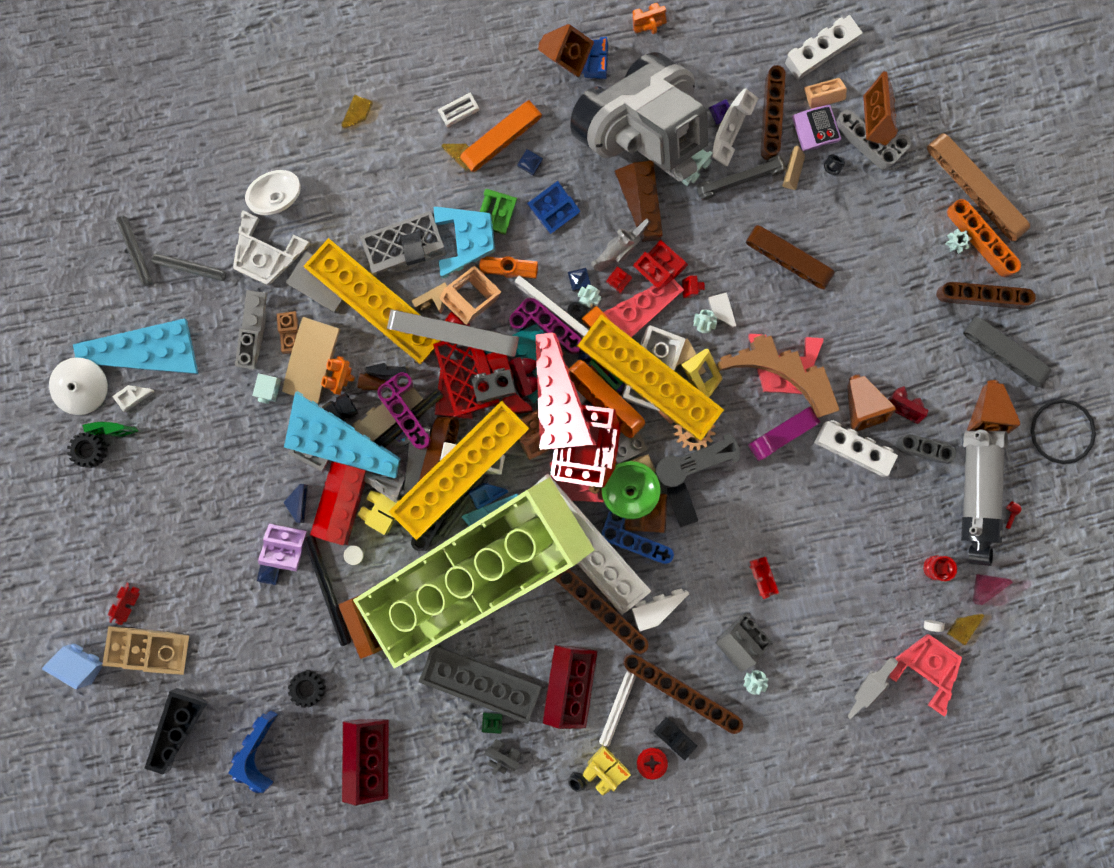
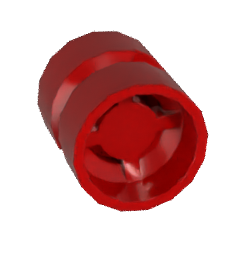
(940, 568)

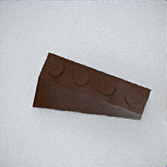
(640, 192)

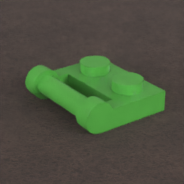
(502, 210)

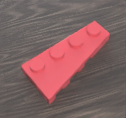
(642, 307)

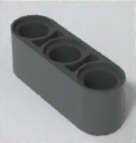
(935, 448)

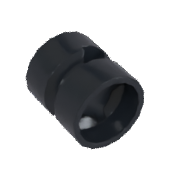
(342, 407)

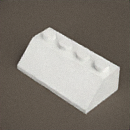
(663, 346)

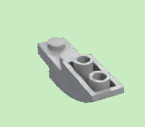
(252, 329)

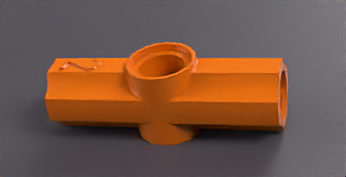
(521, 268)

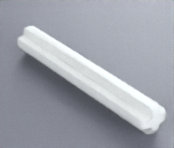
(617, 709)

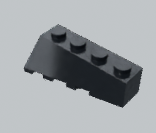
(176, 722)

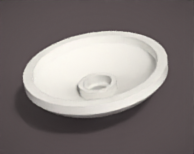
(273, 192)
(89, 386)

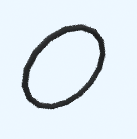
(1087, 415)

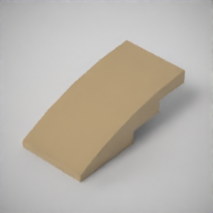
(309, 358)
(145, 650)

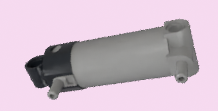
(983, 493)

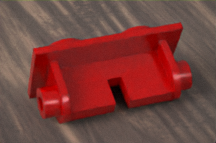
(764, 576)
(125, 596)

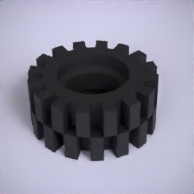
(95, 458)
(298, 697)

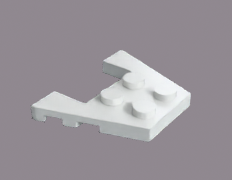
(261, 259)

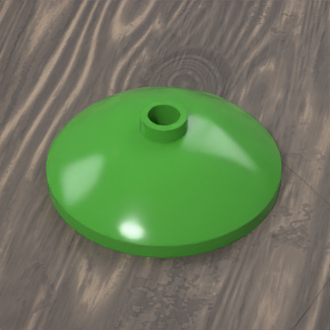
(634, 477)

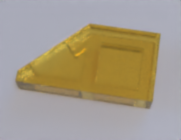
(357, 111)
(455, 152)
(964, 627)

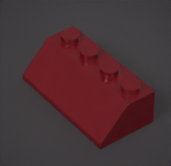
(570, 687)
(365, 761)

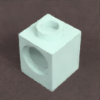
(266, 388)

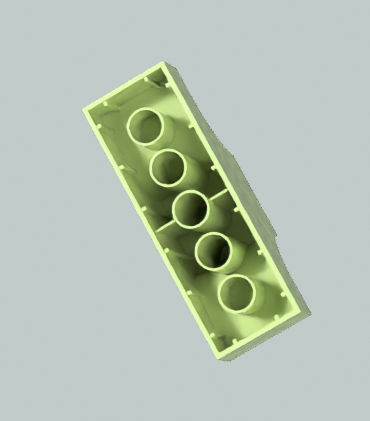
(474, 573)

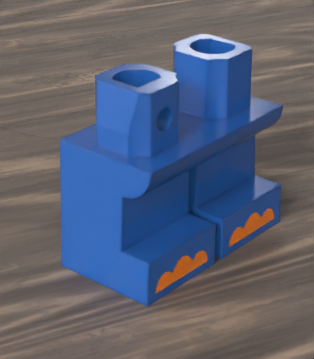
(597, 60)

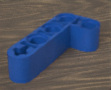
(637, 541)

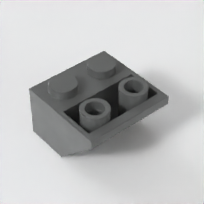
(743, 642)

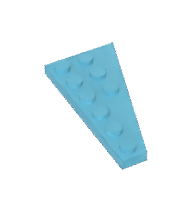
(149, 348)
(329, 437)

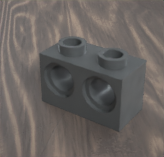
(494, 391)

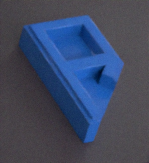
(485, 494)

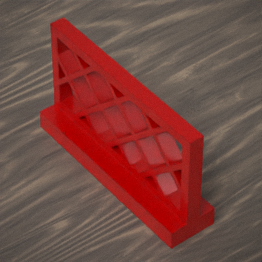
(480, 364)

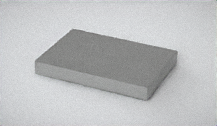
(312, 287)

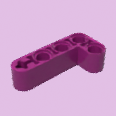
(554, 323)
(407, 414)
(783, 433)

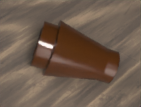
(369, 382)

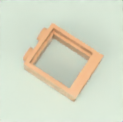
(459, 305)

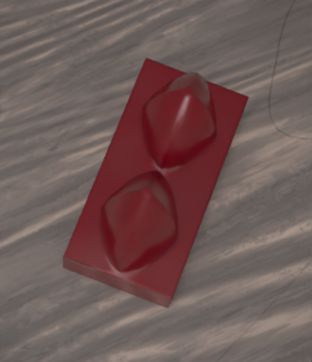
(519, 369)
(911, 410)

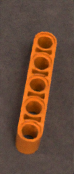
(501, 136)
(992, 239)
(604, 396)

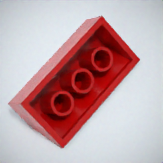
(339, 503)

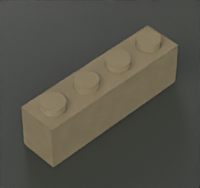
(380, 419)

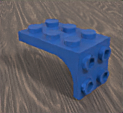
(244, 766)

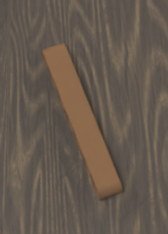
(978, 187)

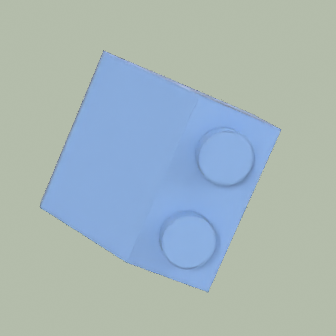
(74, 666)

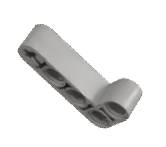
(863, 145)

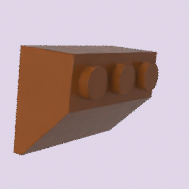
(880, 111)
(360, 632)

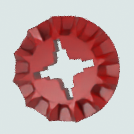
(659, 768)

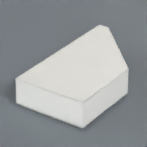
(721, 308)
(131, 396)

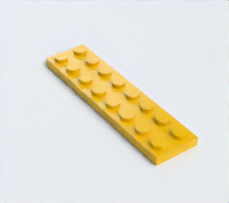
(366, 296)
(650, 377)
(458, 470)

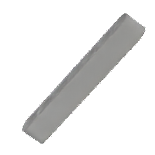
(453, 332)

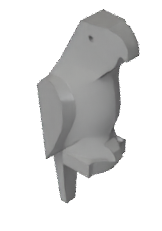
(619, 247)
(873, 686)

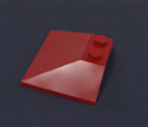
(593, 463)

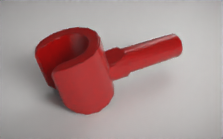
(1015, 509)

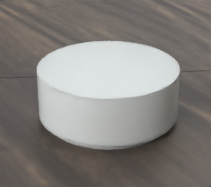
(353, 555)
(934, 625)

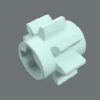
(953, 238)
(589, 296)
(705, 321)
(756, 682)

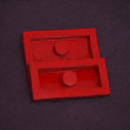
(660, 265)

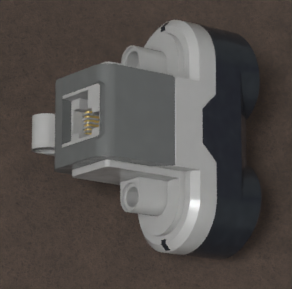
(645, 113)

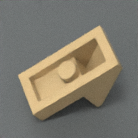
(424, 301)
(687, 353)

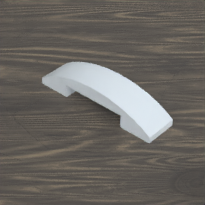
(730, 125)

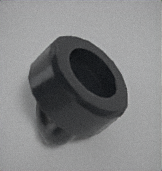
(835, 163)

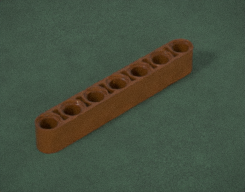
(602, 611)
(692, 694)

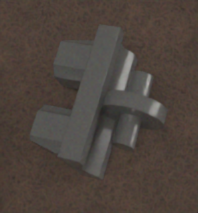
(509, 761)

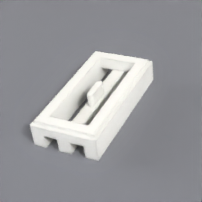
(469, 112)

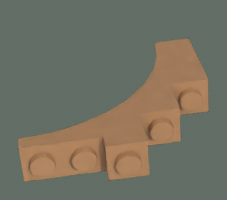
(764, 356)

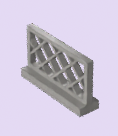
(398, 263)

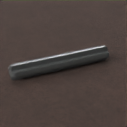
(134, 250)
(189, 267)
(460, 509)

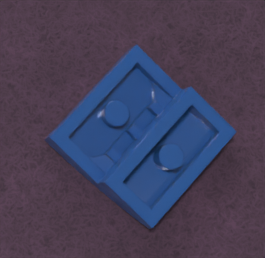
(553, 207)

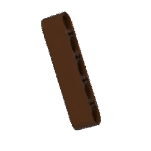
(774, 104)
(790, 257)
(994, 295)
(444, 430)

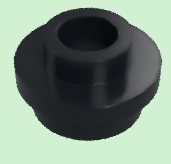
(576, 305)
(577, 781)

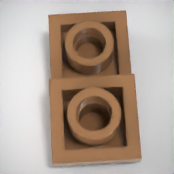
(288, 330)

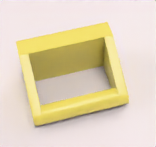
(693, 365)

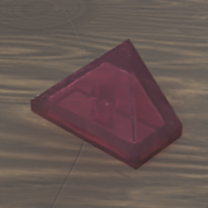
(987, 587)

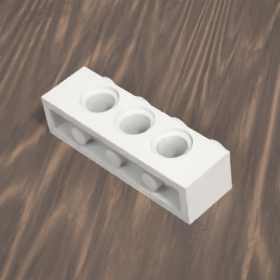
(845, 28)
(885, 455)

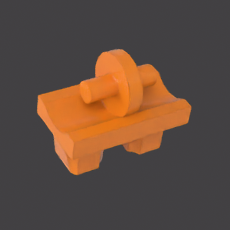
(649, 20)
(340, 375)

